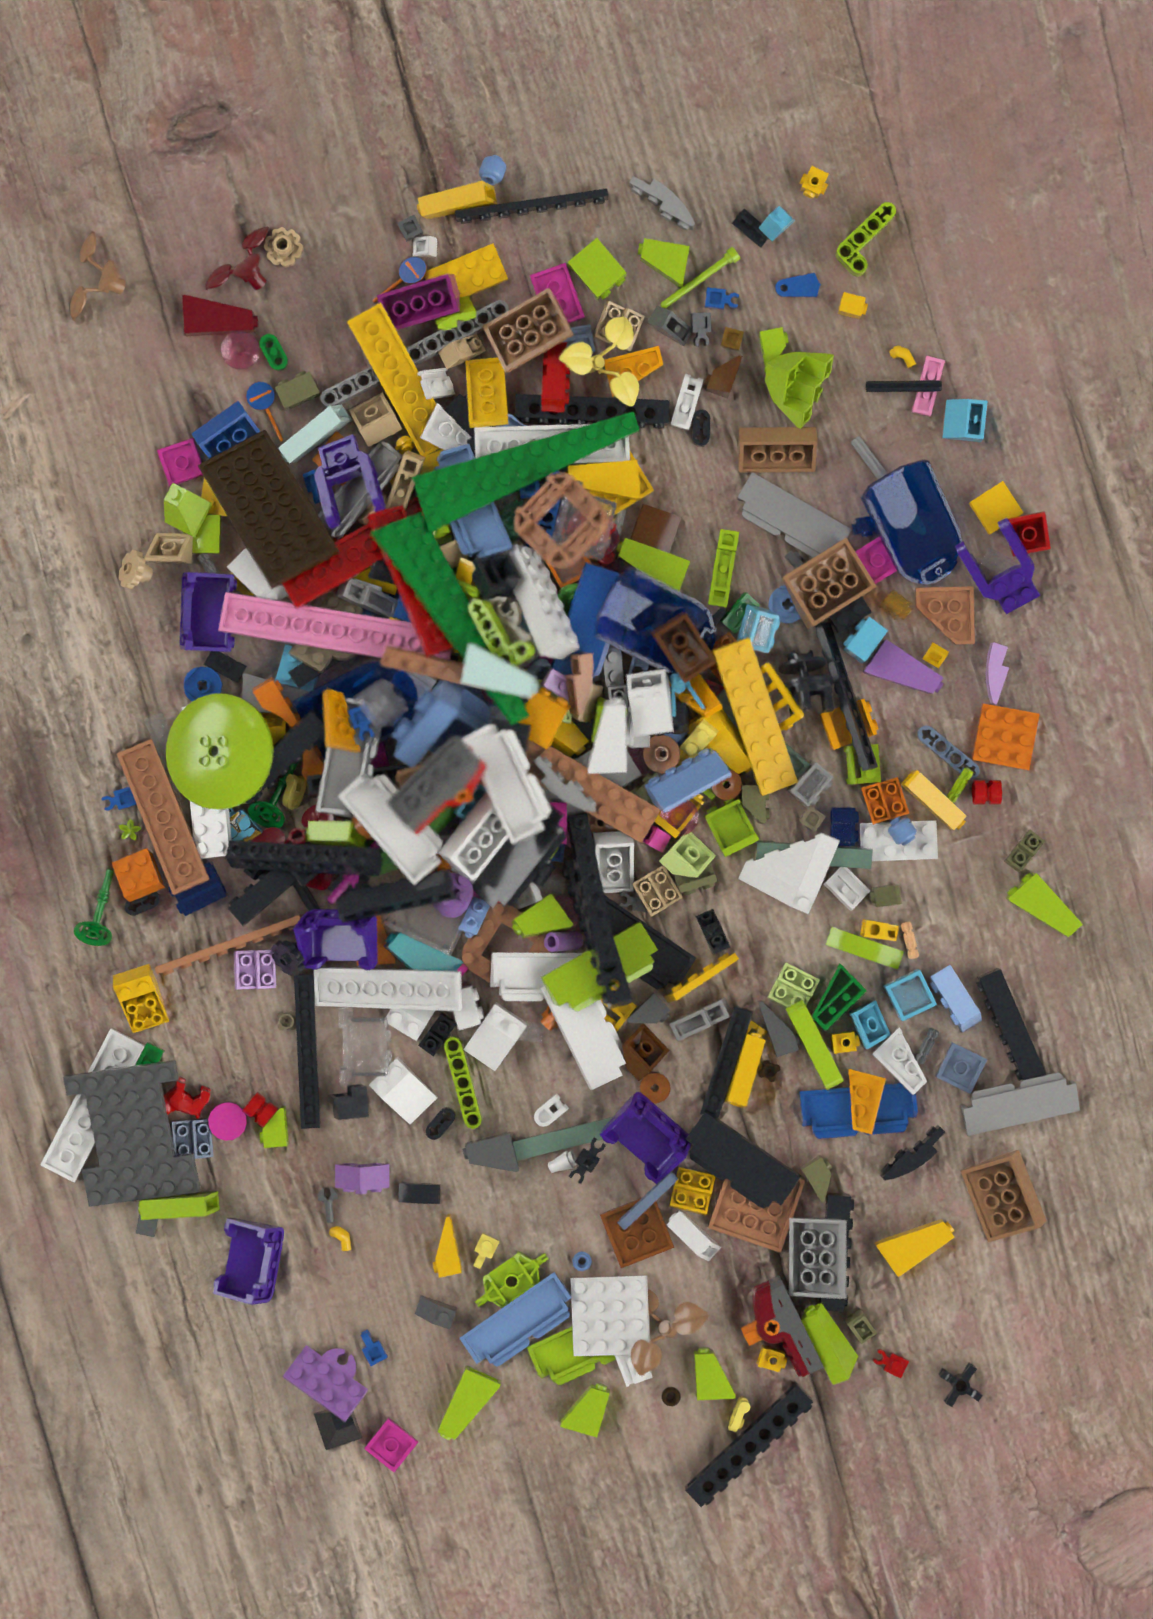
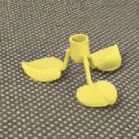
(579, 360)

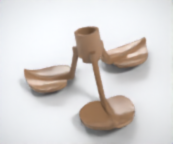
(109, 280)
(688, 1320)

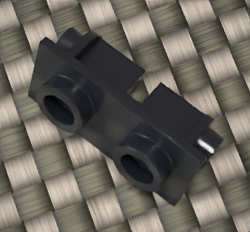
(750, 227)

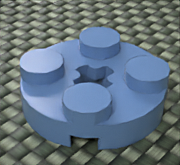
(775, 605)

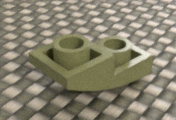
(1024, 851)

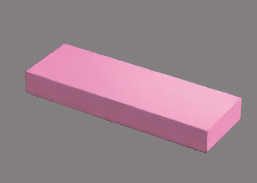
(925, 400)

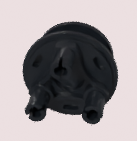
(806, 685)

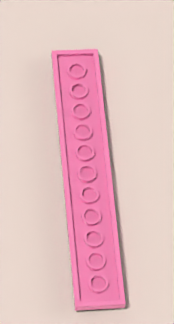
(316, 627)

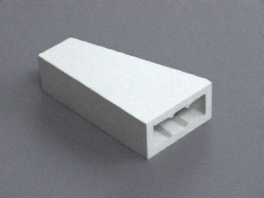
(609, 745)

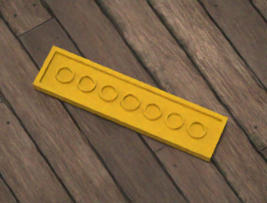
(395, 372)
(755, 716)

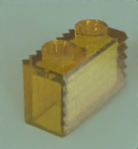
(896, 605)

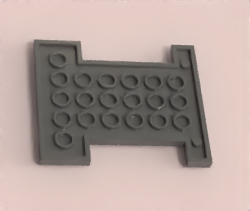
(132, 1135)

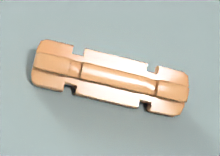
(909, 939)

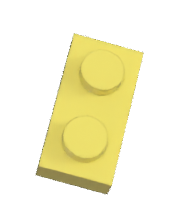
(698, 739)

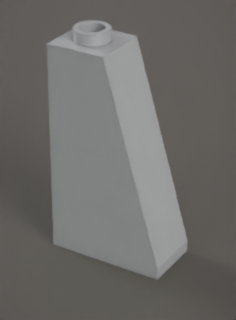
(251, 681)

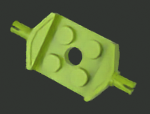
(522, 1268)

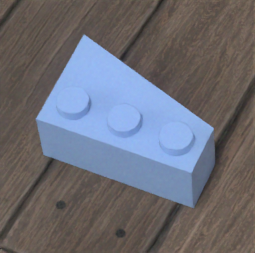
(955, 998)

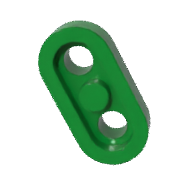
(274, 352)

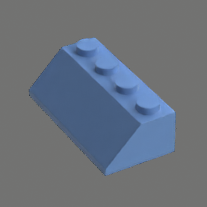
(687, 780)

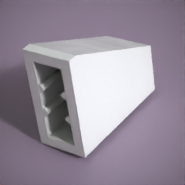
(693, 1236)

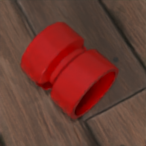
(987, 792)
(260, 1109)

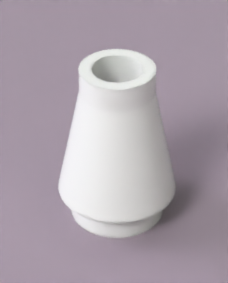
(563, 1162)

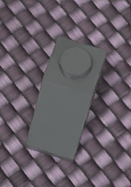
(670, 325)
(650, 1011)
(436, 1312)

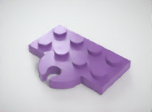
(327, 1380)

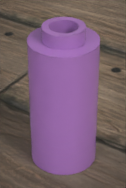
(563, 941)

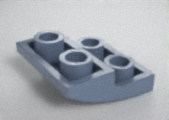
(192, 1137)

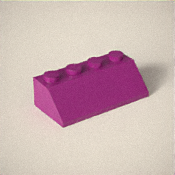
(421, 301)

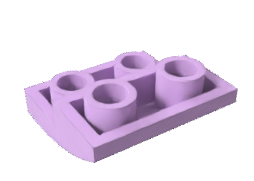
(254, 969)

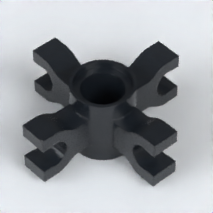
(587, 1160)
(968, 1372)

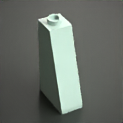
(314, 433)
(495, 673)

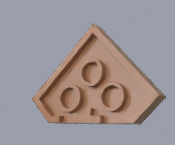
(949, 610)

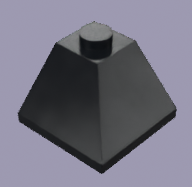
(335, 1431)

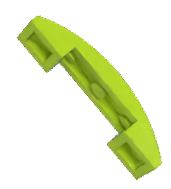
(723, 568)
(864, 948)

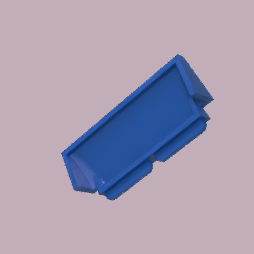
(588, 598)
(832, 1118)

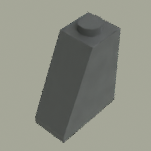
(492, 1152)

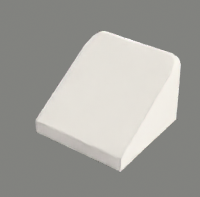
(425, 246)

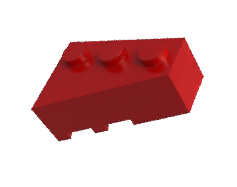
(554, 380)

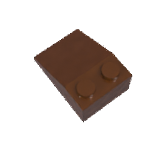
(683, 647)

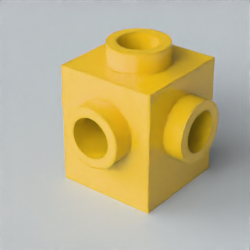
(814, 176)

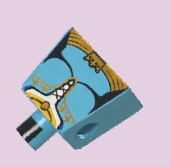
(242, 826)

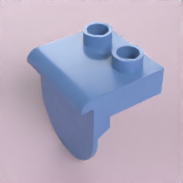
(439, 715)

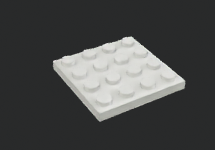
(609, 1314)

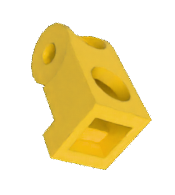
(879, 930)

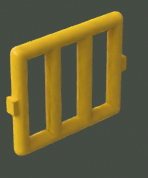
(788, 699)

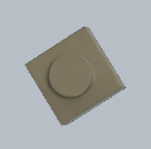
(812, 818)

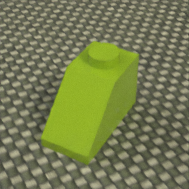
(772, 343)
(275, 1131)

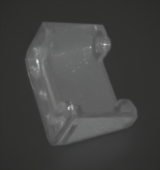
(427, 927)

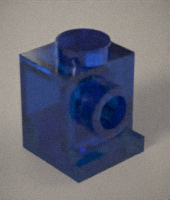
(863, 526)

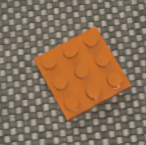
(1005, 736)

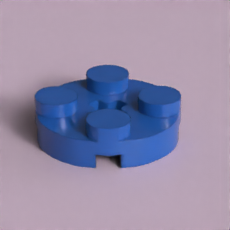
(202, 674)

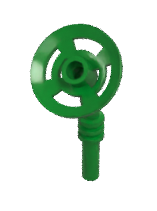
(270, 808)
(95, 926)

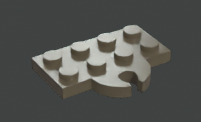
(510, 622)
(320, 658)

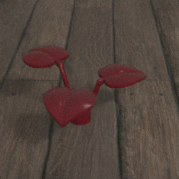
(247, 269)
(297, 836)

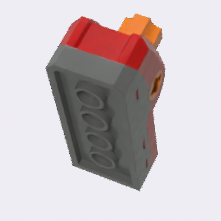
(441, 782)

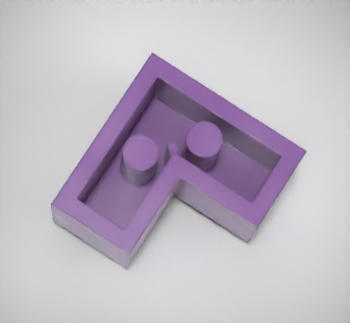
(362, 1177)

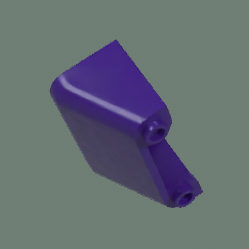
(202, 609)
(325, 938)
(649, 1136)
(250, 1262)

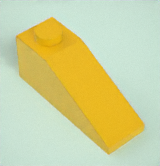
(447, 1258)

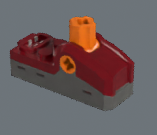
(774, 1305)

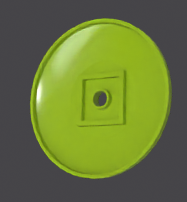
(242, 757)

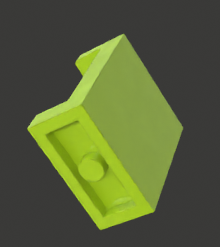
(597, 269)
(731, 827)

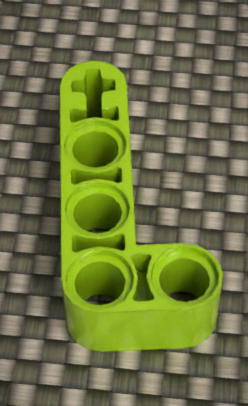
(867, 234)
(498, 631)

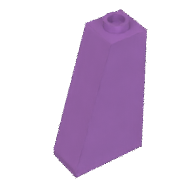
(901, 668)

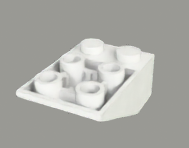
(650, 702)

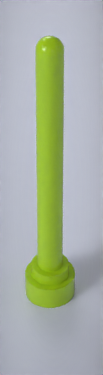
(730, 256)

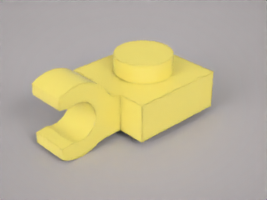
(485, 1247)

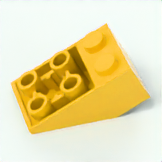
(140, 998)

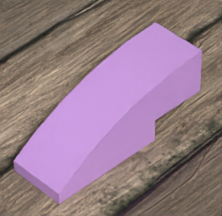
(995, 671)

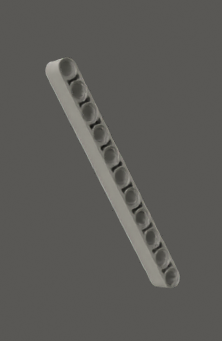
(420, 346)

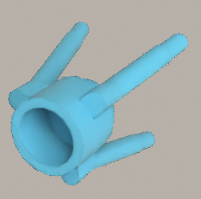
(679, 686)

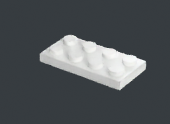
(885, 849)

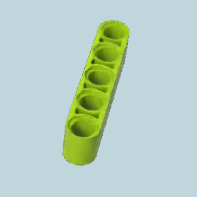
(814, 1044)
(463, 1091)

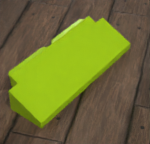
(576, 979)
(556, 1358)

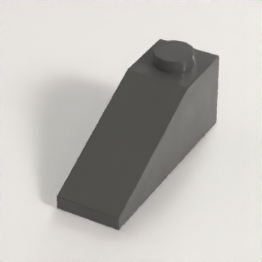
(780, 1034)

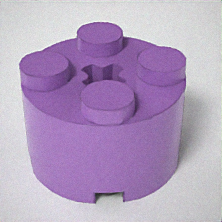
(463, 893)

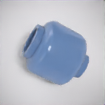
(492, 170)
(902, 830)

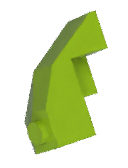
(796, 382)

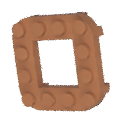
(542, 502)
(475, 945)

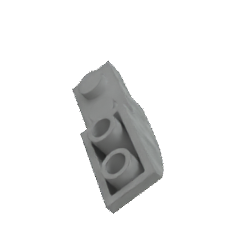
(671, 205)
(612, 676)
(570, 792)

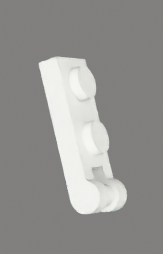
(686, 403)

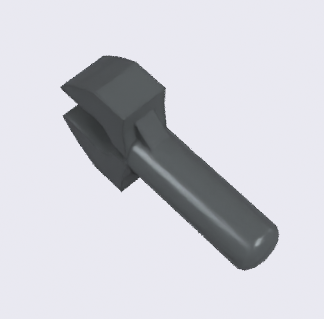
(328, 1203)

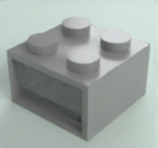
(810, 784)

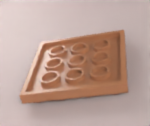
(747, 1221)

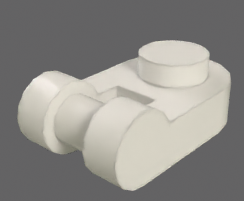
(544, 1116)

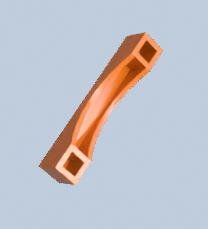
(271, 698)

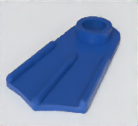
(799, 286)

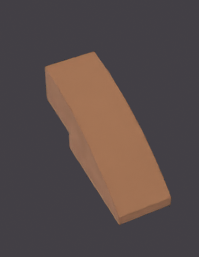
(579, 681)

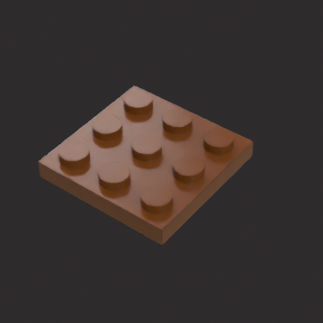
(642, 1239)

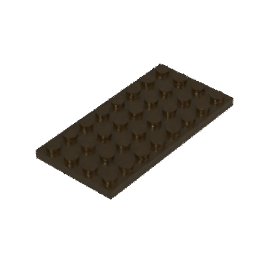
(268, 509)

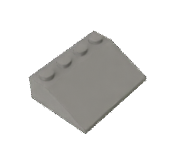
(817, 1257)

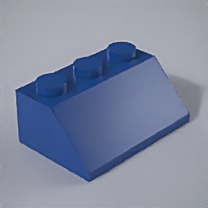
(225, 430)

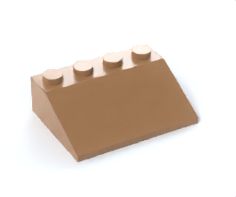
(528, 330)
(828, 583)
(1003, 1196)

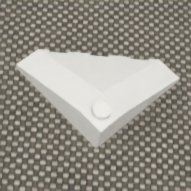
(793, 873)

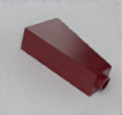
(214, 318)

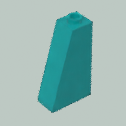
(419, 955)

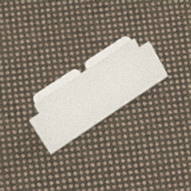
(509, 785)
(410, 851)
(521, 973)
(590, 1041)

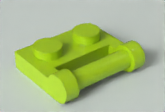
(868, 776)

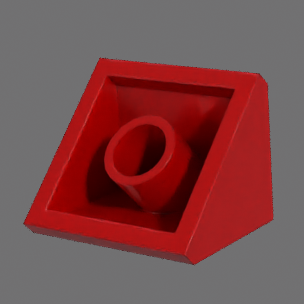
(1032, 531)

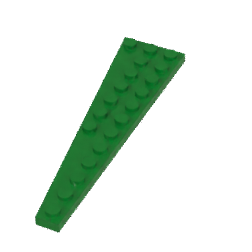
(473, 484)
(437, 588)

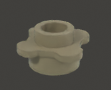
(283, 1016)

